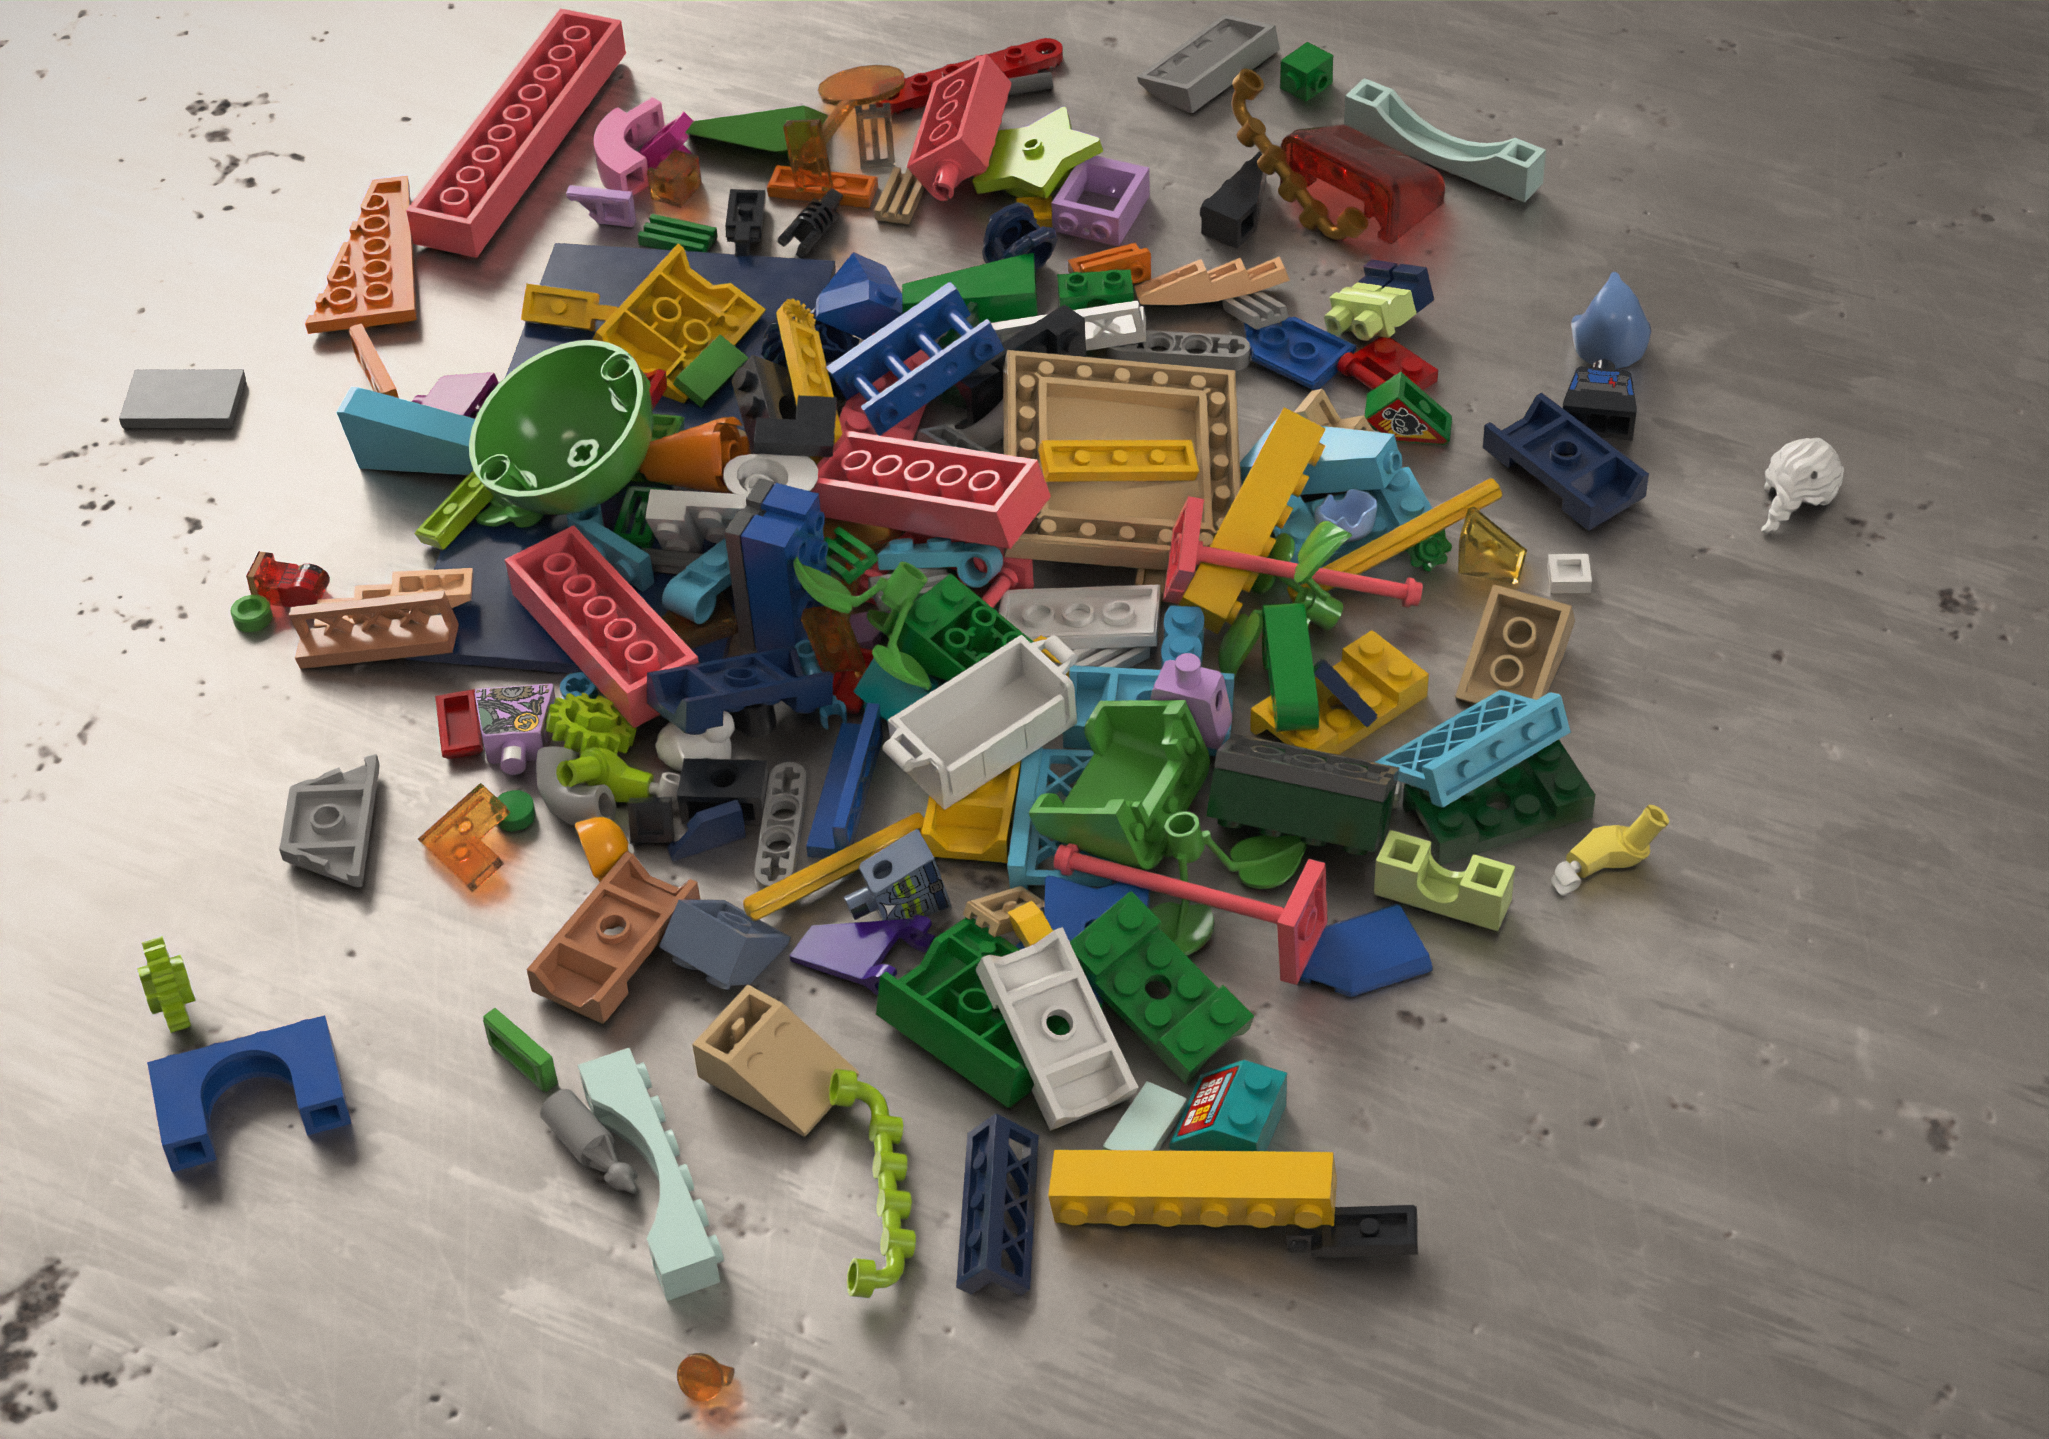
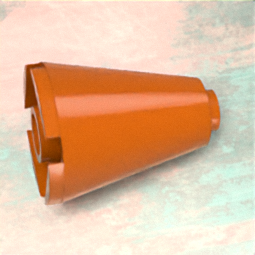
(696, 455)

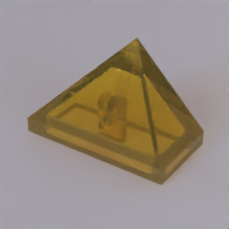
(1488, 550)

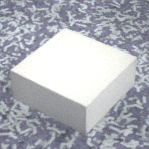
(1569, 573)

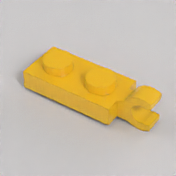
(563, 307)

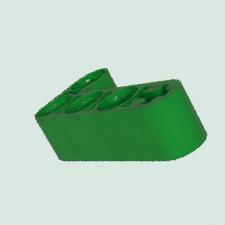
(1289, 667)

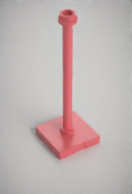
(1188, 551)
(1297, 924)

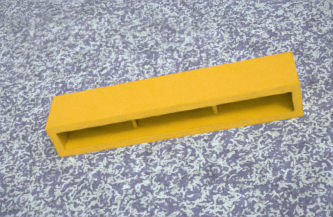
(1254, 515)
(1193, 1188)

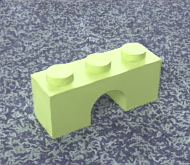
(1412, 876)

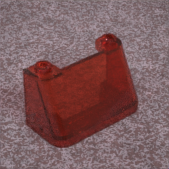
(1390, 184)

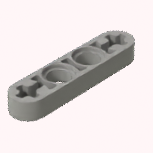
(1179, 345)
(781, 829)

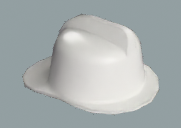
(791, 470)

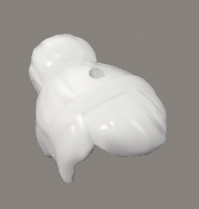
(675, 745)

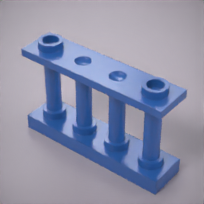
(903, 338)

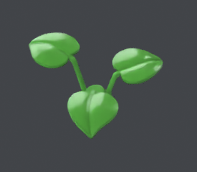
(898, 594)
(1319, 605)
(1261, 864)

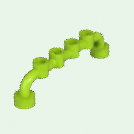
(888, 1168)

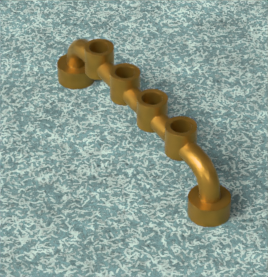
(1350, 222)

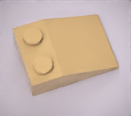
(1516, 646)

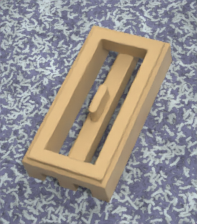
(888, 193)
(995, 907)

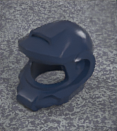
(1015, 233)

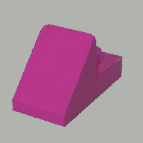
(666, 140)

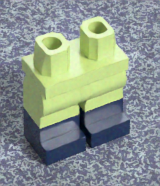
(1380, 300)

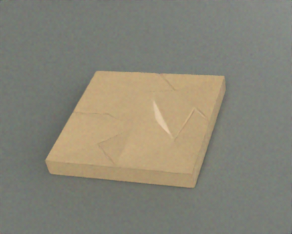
(1120, 401)

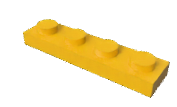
(1118, 460)

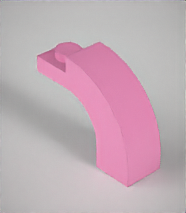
(616, 142)

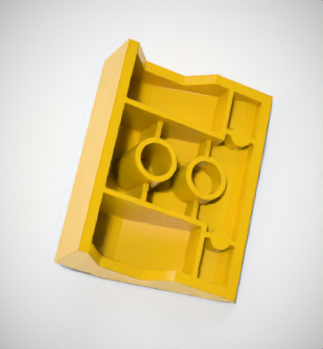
(676, 318)

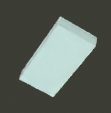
(1147, 1120)

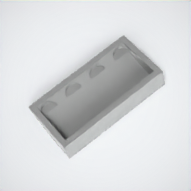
(1210, 62)

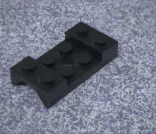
(1057, 333)

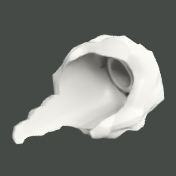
(1801, 473)

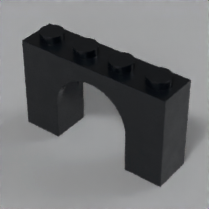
(763, 392)

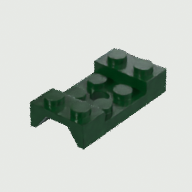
(1539, 794)

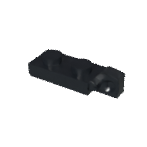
(745, 219)
(1360, 1233)

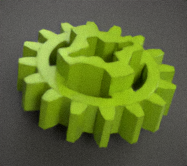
(589, 724)
(166, 984)

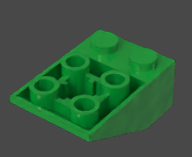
(953, 629)

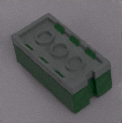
(1302, 793)

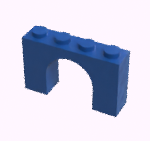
(192, 1082)

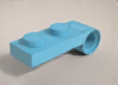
(942, 552)
(625, 557)
(695, 588)

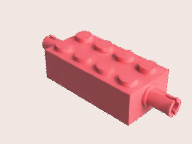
(959, 126)

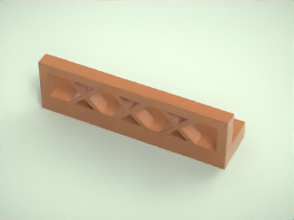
(378, 636)

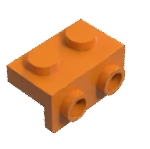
(1117, 258)

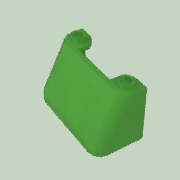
(1141, 773)

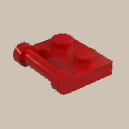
(1384, 360)

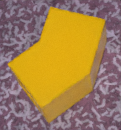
(1029, 923)

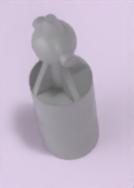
(586, 1138)

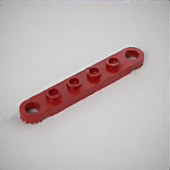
(1012, 61)

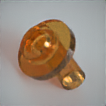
(703, 1377)

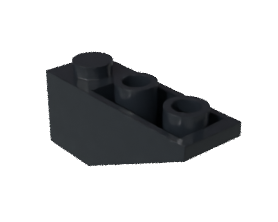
(1235, 208)

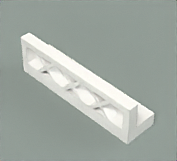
(1104, 325)

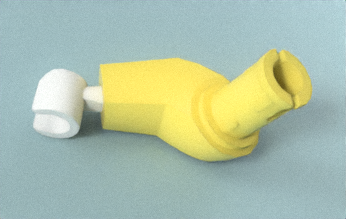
(1609, 848)

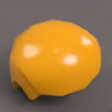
(602, 843)

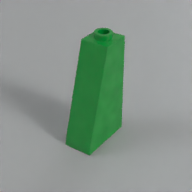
(1001, 288)

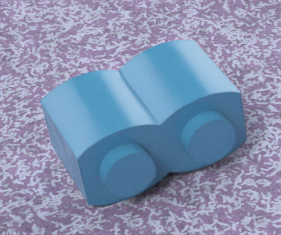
(1183, 633)

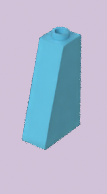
(404, 434)
(1348, 462)

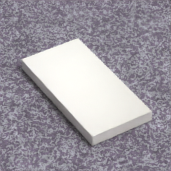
(1087, 614)

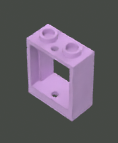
(1107, 178)

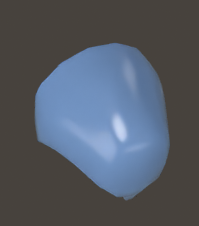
(1612, 326)

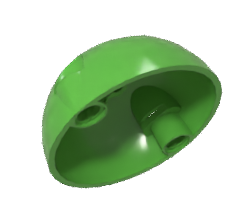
(564, 429)

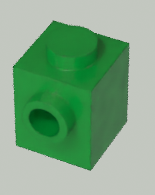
(1306, 71)

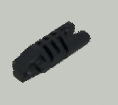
(812, 222)

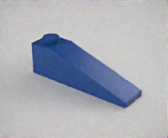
(860, 298)

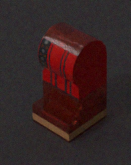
(285, 582)

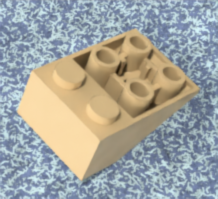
(769, 1060)

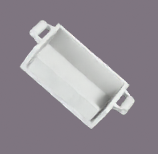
(985, 719)

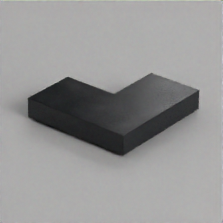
(806, 436)

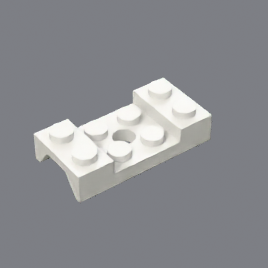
(687, 517)
(1070, 1071)

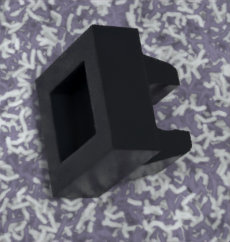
(651, 820)

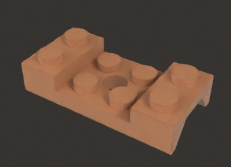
(592, 969)

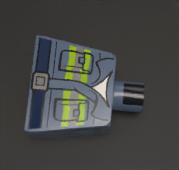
(900, 882)

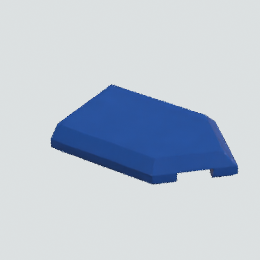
(1298, 351)
(1368, 953)

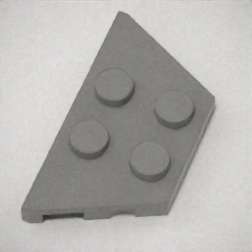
(331, 822)

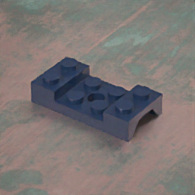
(1592, 482)
(700, 692)

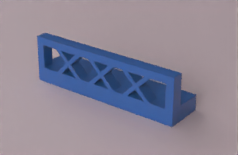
(846, 785)

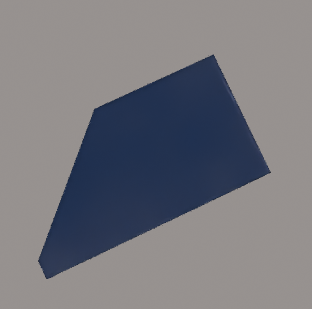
(1344, 692)
(710, 830)

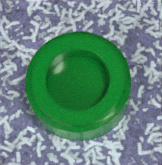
(521, 810)

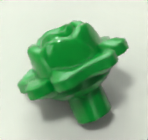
(1430, 551)

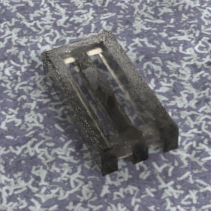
(872, 114)

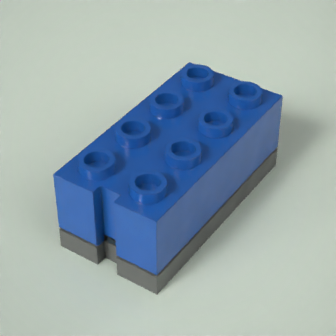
(761, 554)

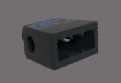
(1603, 400)

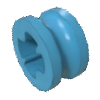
(576, 684)

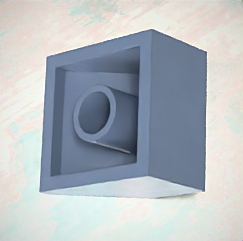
(721, 941)

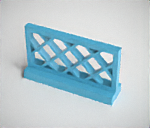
(1479, 744)
(1025, 839)

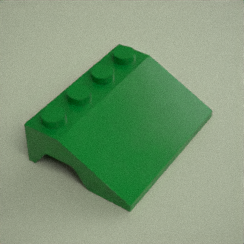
(951, 1016)

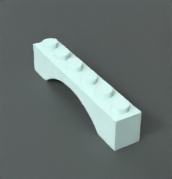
(1504, 166)
(677, 1241)

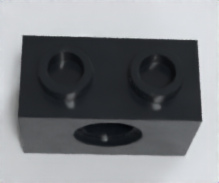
(719, 781)

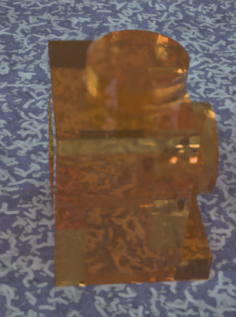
(675, 178)

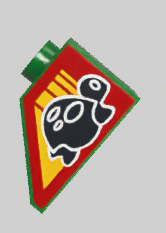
(1407, 412)

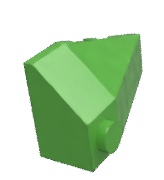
(754, 130)

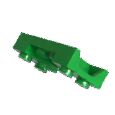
(1128, 951)

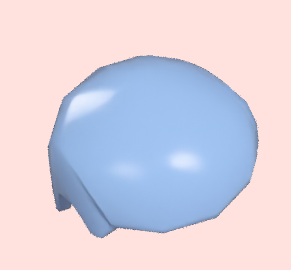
(1352, 513)

